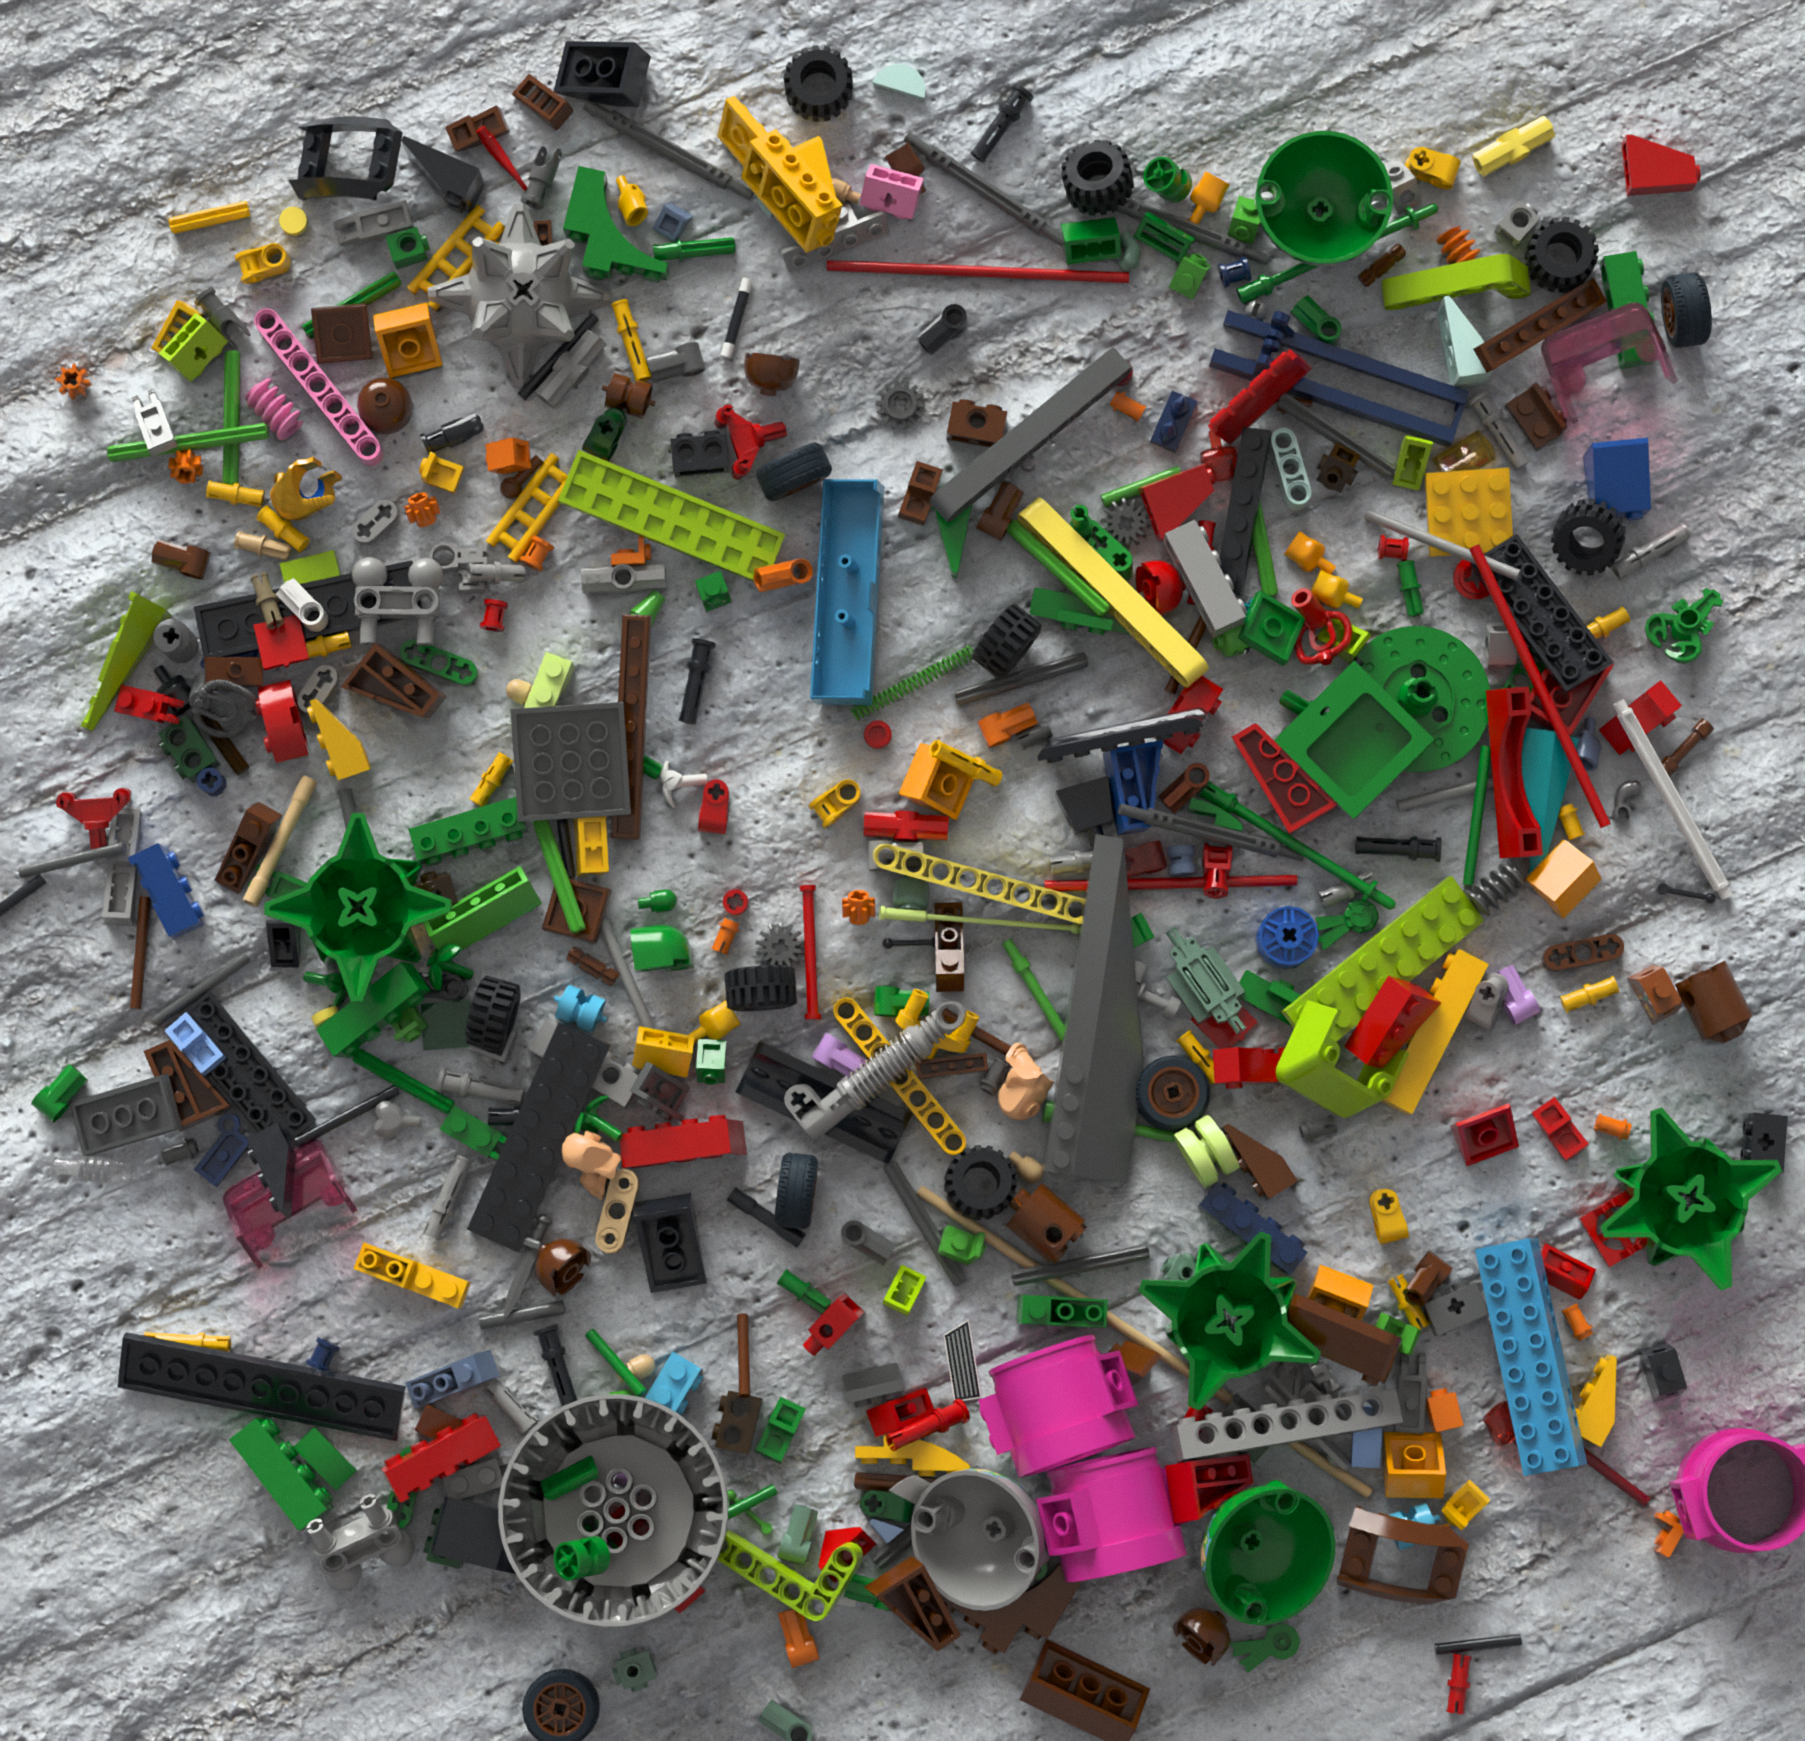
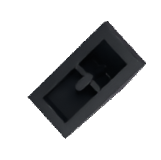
(283, 943)

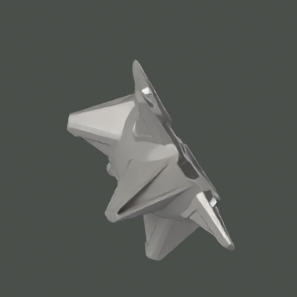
(532, 319)

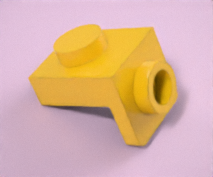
(440, 473)
(1464, 1505)

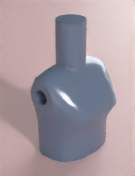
(1588, 745)

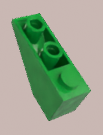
(1062, 1311)

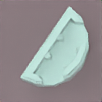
(901, 79)

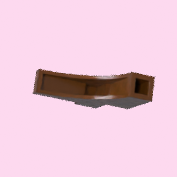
(1036, 1608)

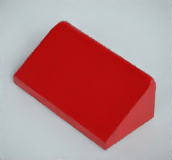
(1566, 1272)

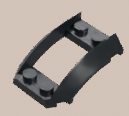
(315, 154)

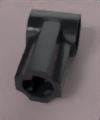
(940, 330)
(443, 994)

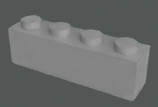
(1204, 578)

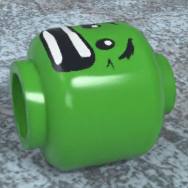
(1229, 644)

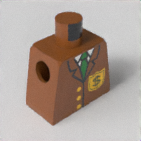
(1656, 993)

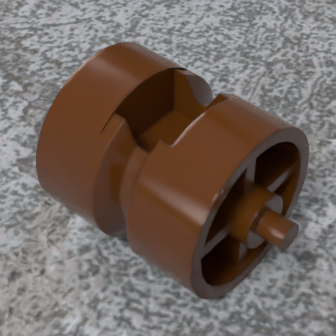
(631, 396)

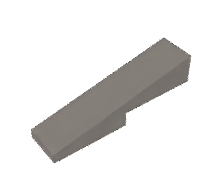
(121, 876)

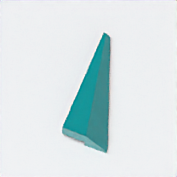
(1545, 780)

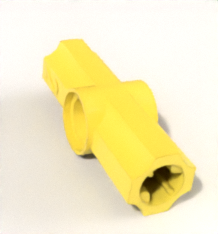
(1513, 146)

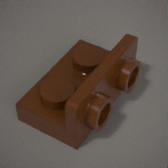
(1537, 416)

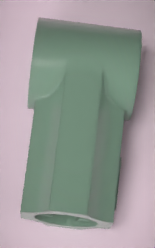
(797, 1540)
(783, 1722)

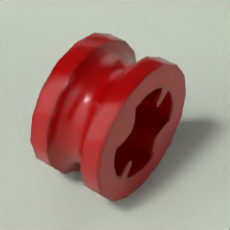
(732, 894)

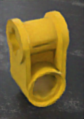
(1435, 167)
(260, 263)
(835, 803)
(1388, 1222)

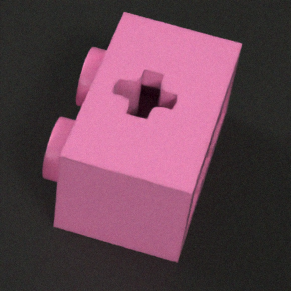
(904, 189)

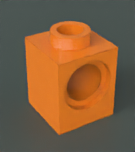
(508, 456)
(1443, 1410)

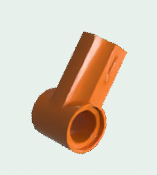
(781, 575)
(1000, 727)
(799, 1643)

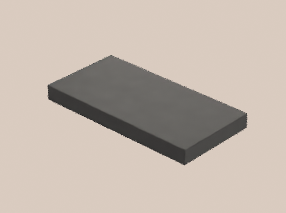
(125, 1115)

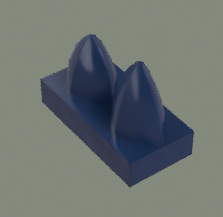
(1173, 421)

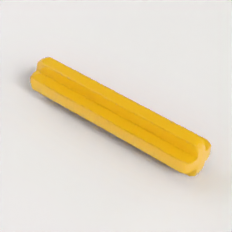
(209, 217)

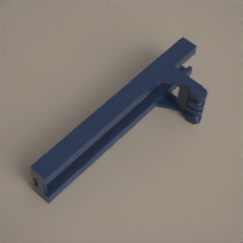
(1279, 333)

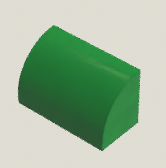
(1091, 240)

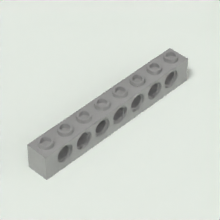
(1189, 1447)

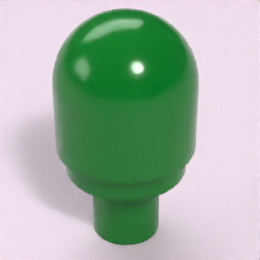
(658, 901)

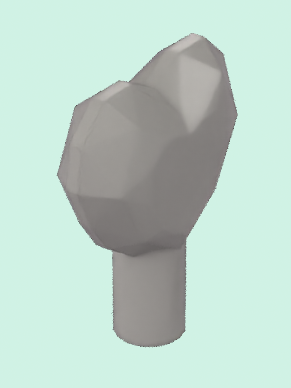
(392, 1119)

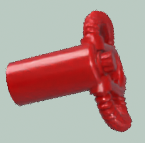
(1315, 618)

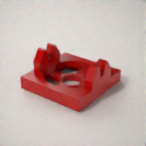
(1589, 1223)

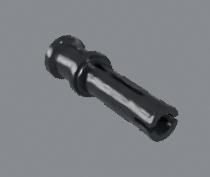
(1006, 110)
(698, 668)
(1411, 847)
(553, 1353)

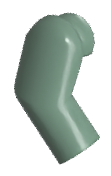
(1131, 254)

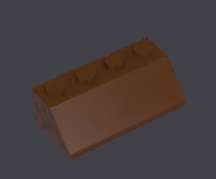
(1084, 1693)

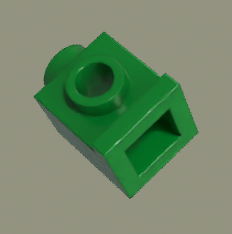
(713, 591)

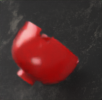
(1160, 585)

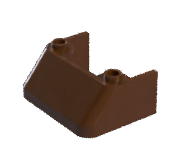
(1345, 1339)

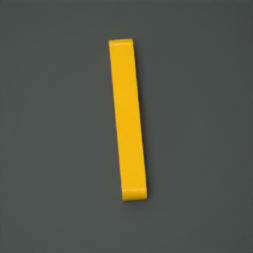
(904, 1090)

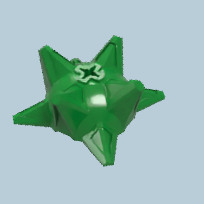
(334, 913)
(1713, 1186)
(1209, 1337)

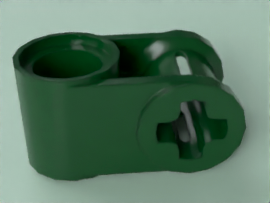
(605, 434)
(892, 1506)

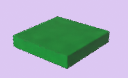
(1271, 628)

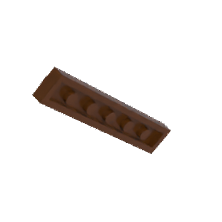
(1539, 325)

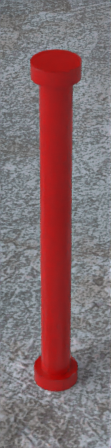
(810, 952)

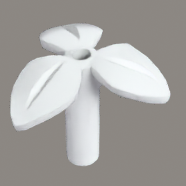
(674, 780)

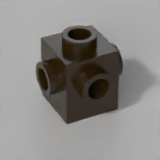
(1338, 468)
(440, 882)

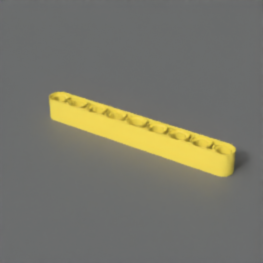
(1125, 603)
(981, 879)

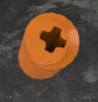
(1457, 245)

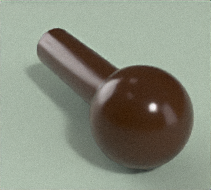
(512, 486)

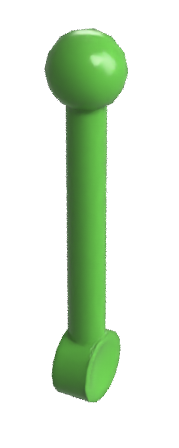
(766, 1528)

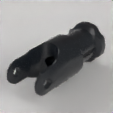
(452, 433)

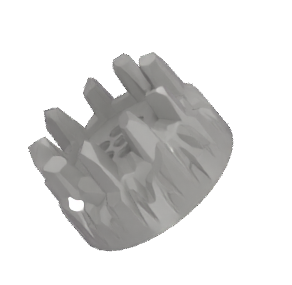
(656, 1454)

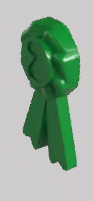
(1358, 917)
(1280, 1642)

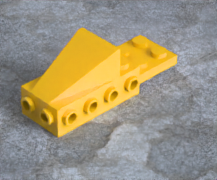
(793, 181)

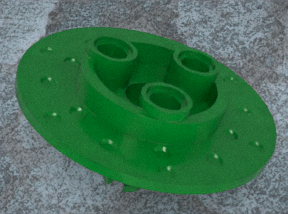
(1451, 681)

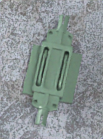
(1204, 982)

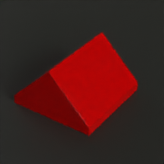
(1486, 1135)

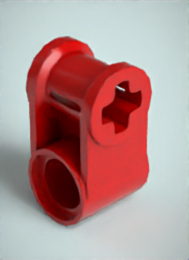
(714, 813)

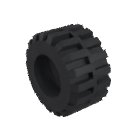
(818, 62)
(1091, 161)
(1570, 235)
(1582, 557)
(1006, 641)
(760, 988)
(492, 1014)
(991, 1161)

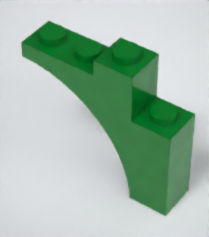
(606, 247)

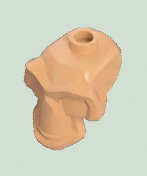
(1024, 1086)
(593, 1159)

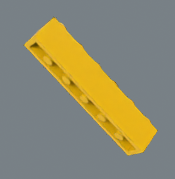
(1431, 1039)

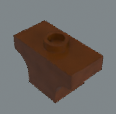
(240, 670)

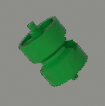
(1167, 179)
(581, 1558)

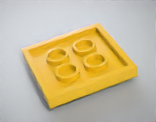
(1469, 508)

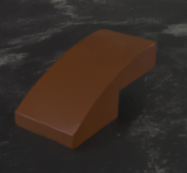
(463, 132)
(920, 489)

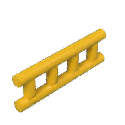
(455, 240)
(515, 511)

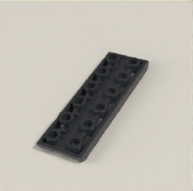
(1547, 618)
(1131, 732)
(246, 1076)
(871, 1130)

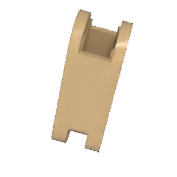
(617, 1227)

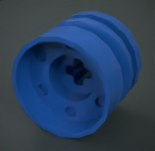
(1286, 954)

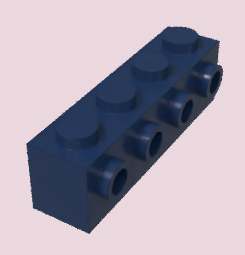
(1245, 1224)

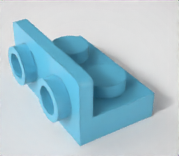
(675, 1383)

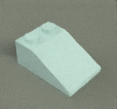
(1458, 343)

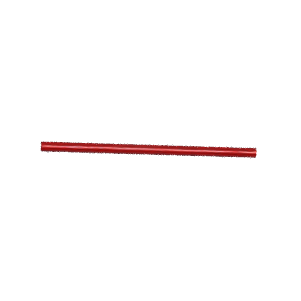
(1180, 882)

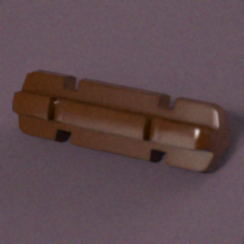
(1382, 265)
(592, 966)

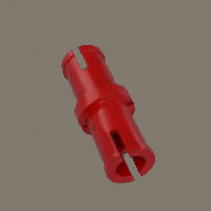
(1458, 1684)

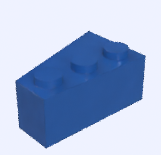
(1132, 781)
(168, 890)

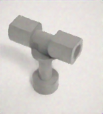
(1169, 1007)

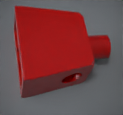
(840, 1317)

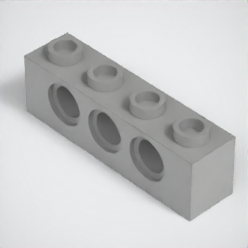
(618, 1092)

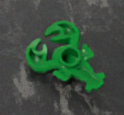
(1684, 626)

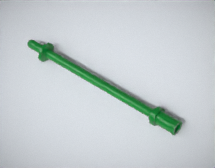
(1265, 285)
(1230, 804)

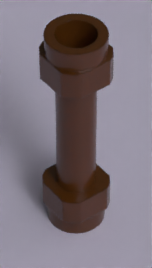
(1700, 732)

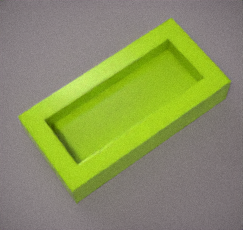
(311, 567)

